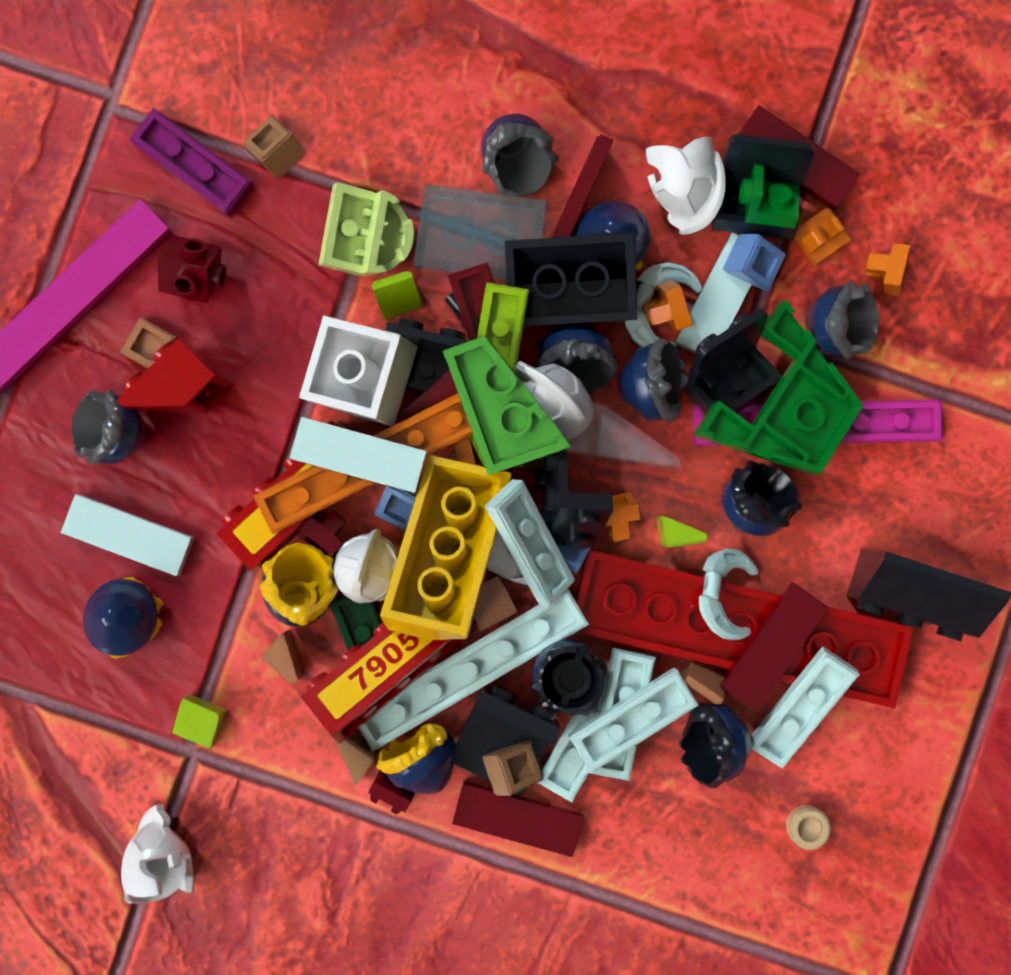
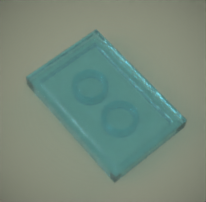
(470, 228)

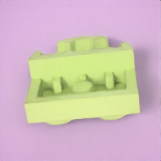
(365, 232)

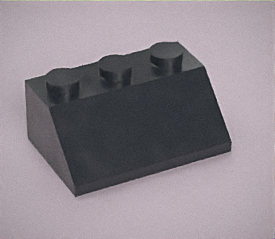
(574, 278)
(925, 594)

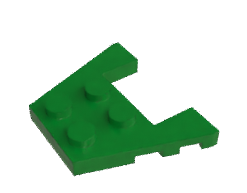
(803, 414)

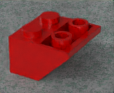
(176, 383)

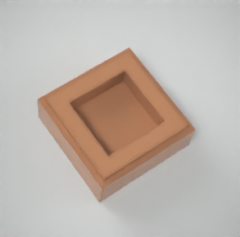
(145, 341)
(493, 603)

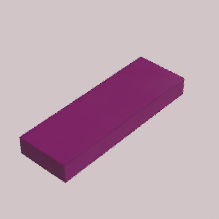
(191, 162)

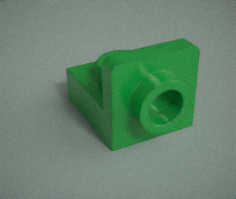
(769, 201)

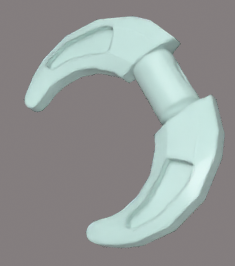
(640, 328)
(711, 609)

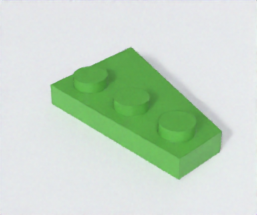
(500, 408)

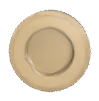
(808, 827)

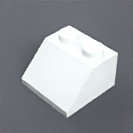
(358, 370)

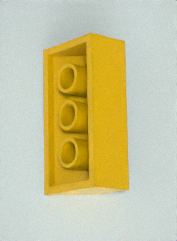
(443, 552)

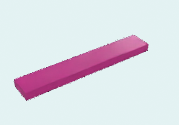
(78, 289)
(874, 424)

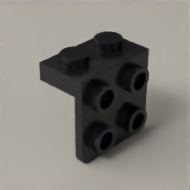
(783, 163)
(429, 358)
(732, 367)
(570, 517)
(500, 722)

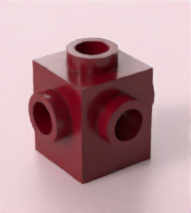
(190, 269)

